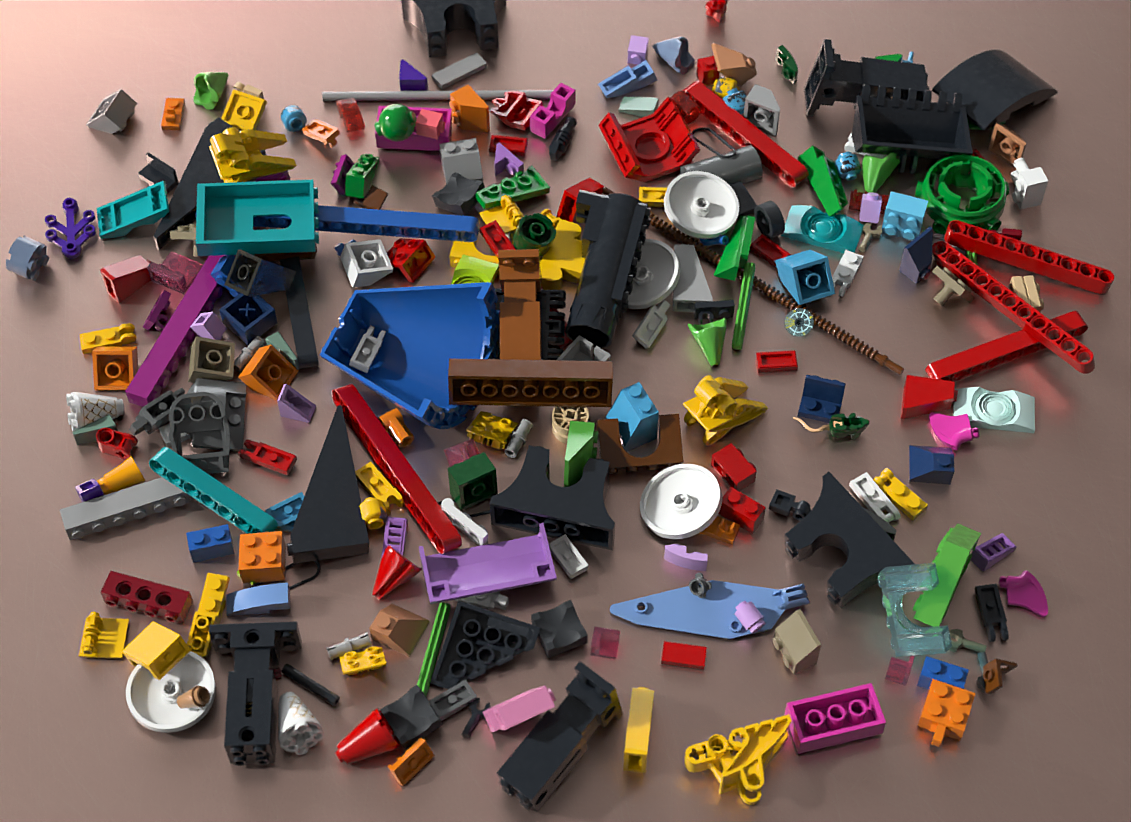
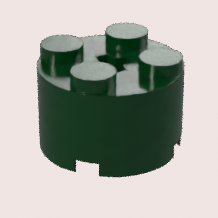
(534, 233)

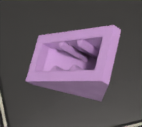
(294, 405)

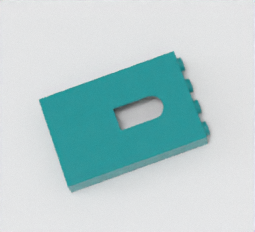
(228, 210)

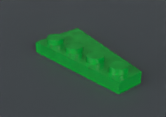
(520, 187)

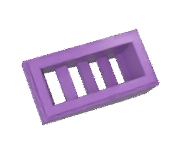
(395, 526)
(991, 552)

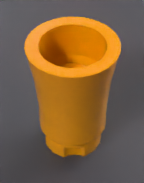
(121, 477)

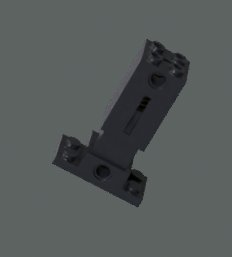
(843, 80)
(253, 686)
(559, 739)

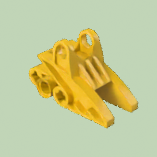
(241, 154)
(718, 410)
(753, 755)

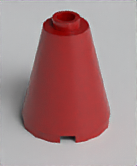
(367, 739)

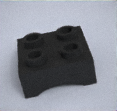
(458, 194)
(559, 629)
(411, 717)

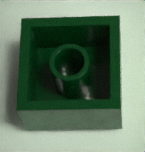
(472, 481)

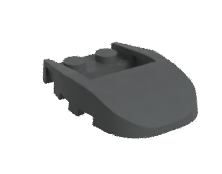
(200, 413)

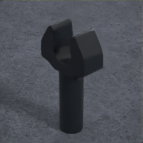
(476, 715)

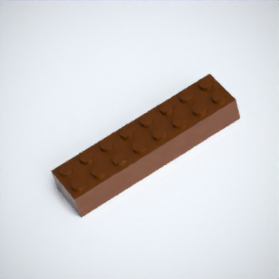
(530, 382)

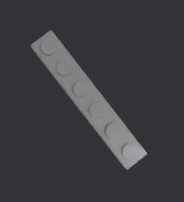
(121, 507)

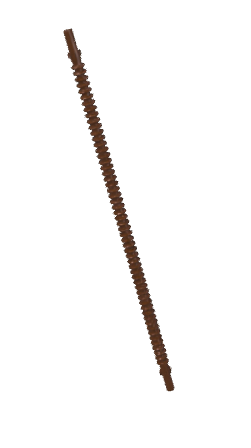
(776, 295)

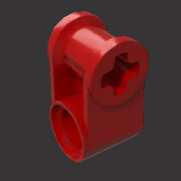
(119, 443)

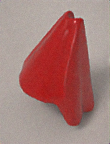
(393, 572)

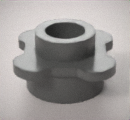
(695, 587)

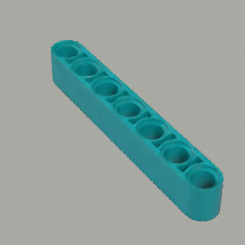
(211, 492)

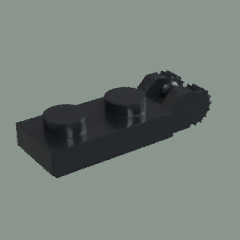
(992, 610)

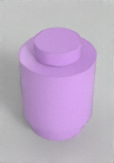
(749, 616)

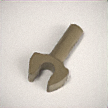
(870, 234)
(962, 642)

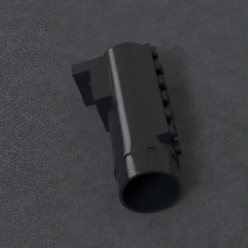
(611, 253)

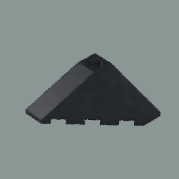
(479, 642)

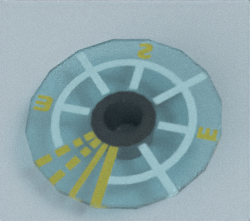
(799, 322)

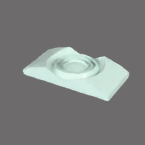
(996, 410)

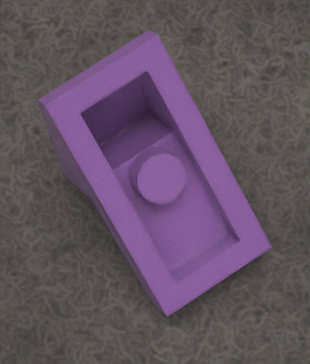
(506, 160)

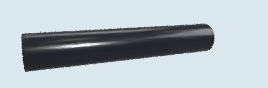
(310, 684)

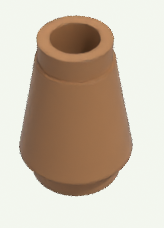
(194, 698)

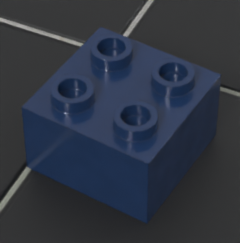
(248, 317)

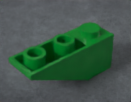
(361, 176)

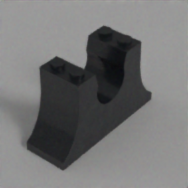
(440, 17)
(567, 511)
(846, 525)

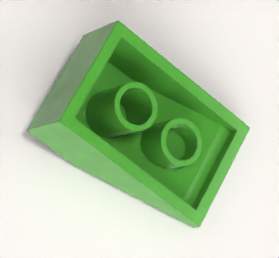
(579, 450)

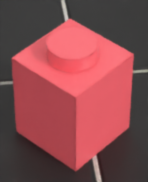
(430, 124)

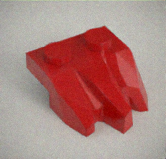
(515, 109)

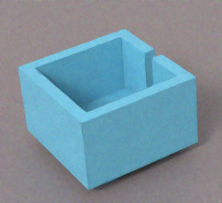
(904, 216)

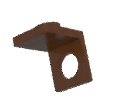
(374, 199)
(992, 674)

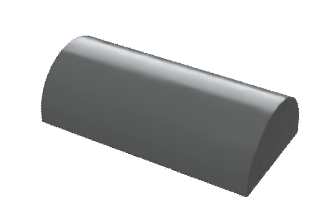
(742, 167)

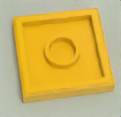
(244, 110)

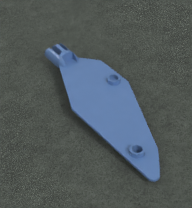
(714, 613)

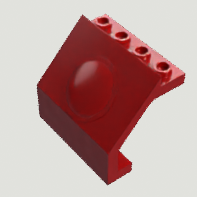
(652, 143)

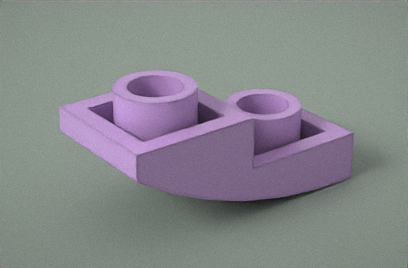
(677, 555)

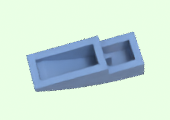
(628, 80)
(258, 599)

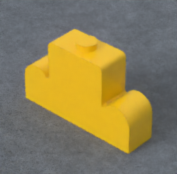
(563, 258)

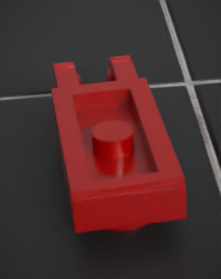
(268, 457)

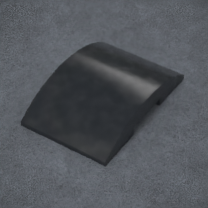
(993, 87)

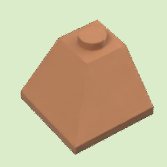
(734, 64)
(1007, 144)
(398, 629)

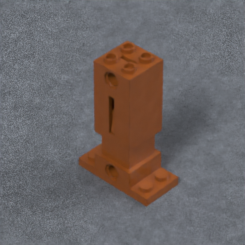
(520, 310)

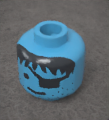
(736, 100)
(293, 118)
(848, 166)

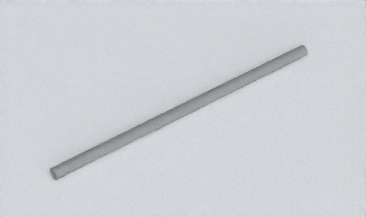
(425, 95)

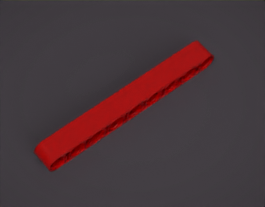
(746, 134)
(1029, 257)
(999, 351)

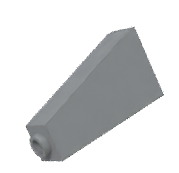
(692, 282)

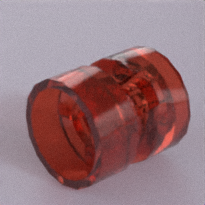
(688, 108)

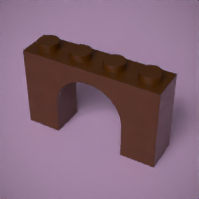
(667, 453)

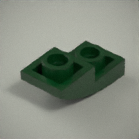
(789, 65)

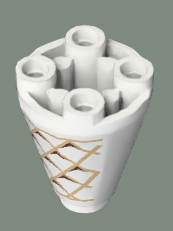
(90, 407)
(297, 725)

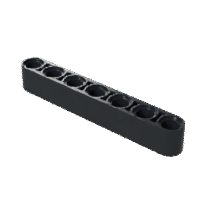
(300, 316)

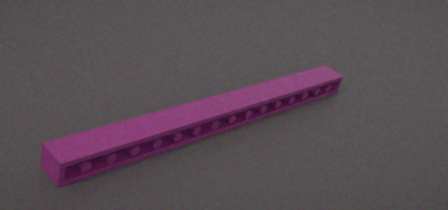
(178, 334)

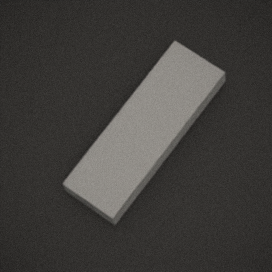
(459, 71)

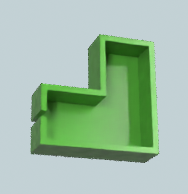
(951, 565)

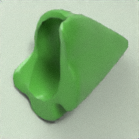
(209, 88)
(877, 170)
(710, 339)

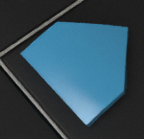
(286, 512)

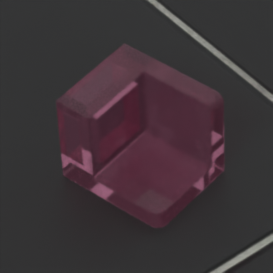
(461, 452)
(605, 642)
(899, 670)

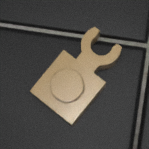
(248, 89)

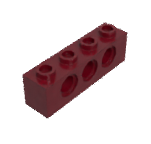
(119, 583)

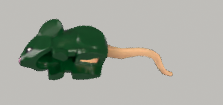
(842, 426)

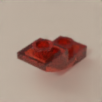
(351, 114)

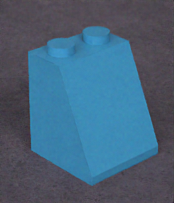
(806, 276)
(635, 416)

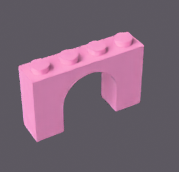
(519, 708)

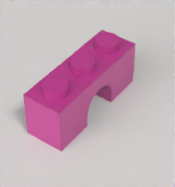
(546, 119)

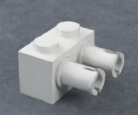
(1029, 185)

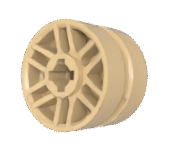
(561, 420)

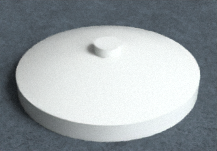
(701, 204)
(656, 275)
(681, 501)
(155, 701)

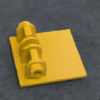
(507, 215)
(491, 427)
(103, 637)
(370, 658)

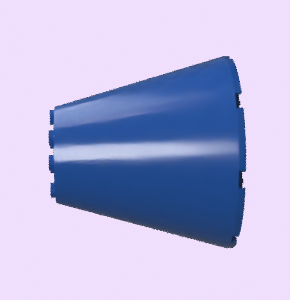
(422, 333)

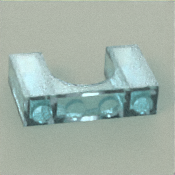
(906, 636)

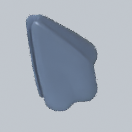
(675, 53)

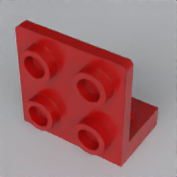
(411, 257)

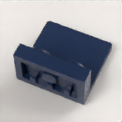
(821, 398)

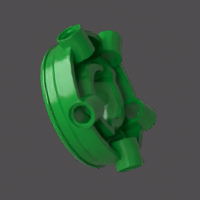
(982, 179)

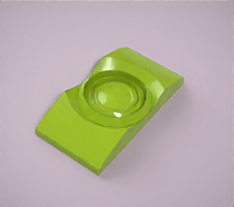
(474, 271)

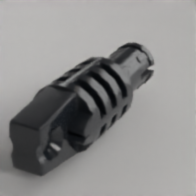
(562, 139)

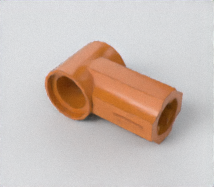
(394, 424)

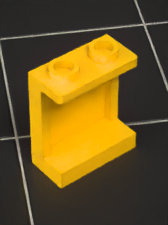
(156, 650)

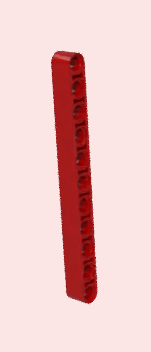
(1015, 313)
(397, 469)

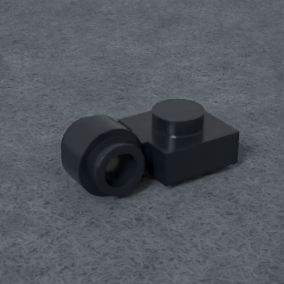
(785, 502)

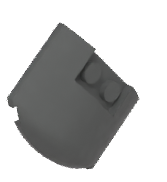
(233, 397)

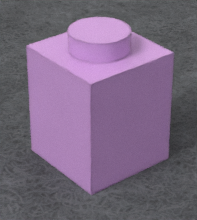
(637, 49)
(870, 208)
(208, 326)

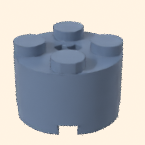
(27, 257)

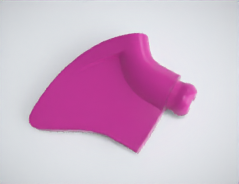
(953, 429)
(1025, 592)

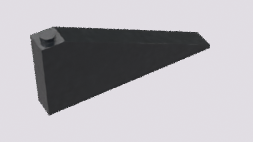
(198, 171)
(330, 513)

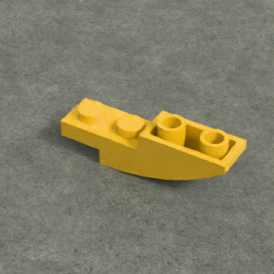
(209, 613)

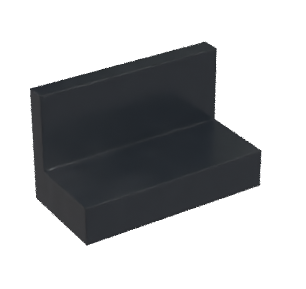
(158, 171)

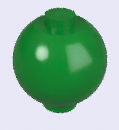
(396, 122)

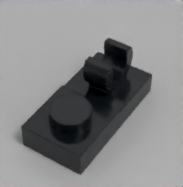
(714, 310)

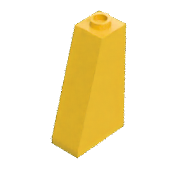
(638, 730)

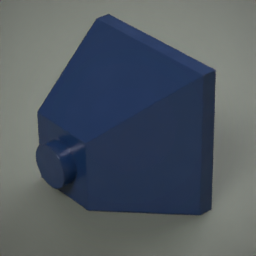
(918, 257)
(931, 464)

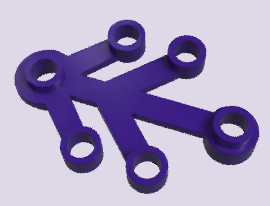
(71, 247)

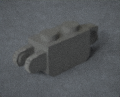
(155, 413)

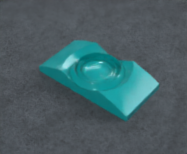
(132, 211)
(818, 229)

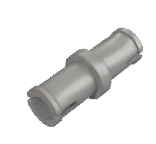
(247, 353)
(518, 438)
(349, 645)

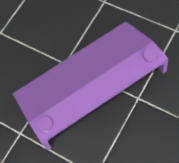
(488, 568)

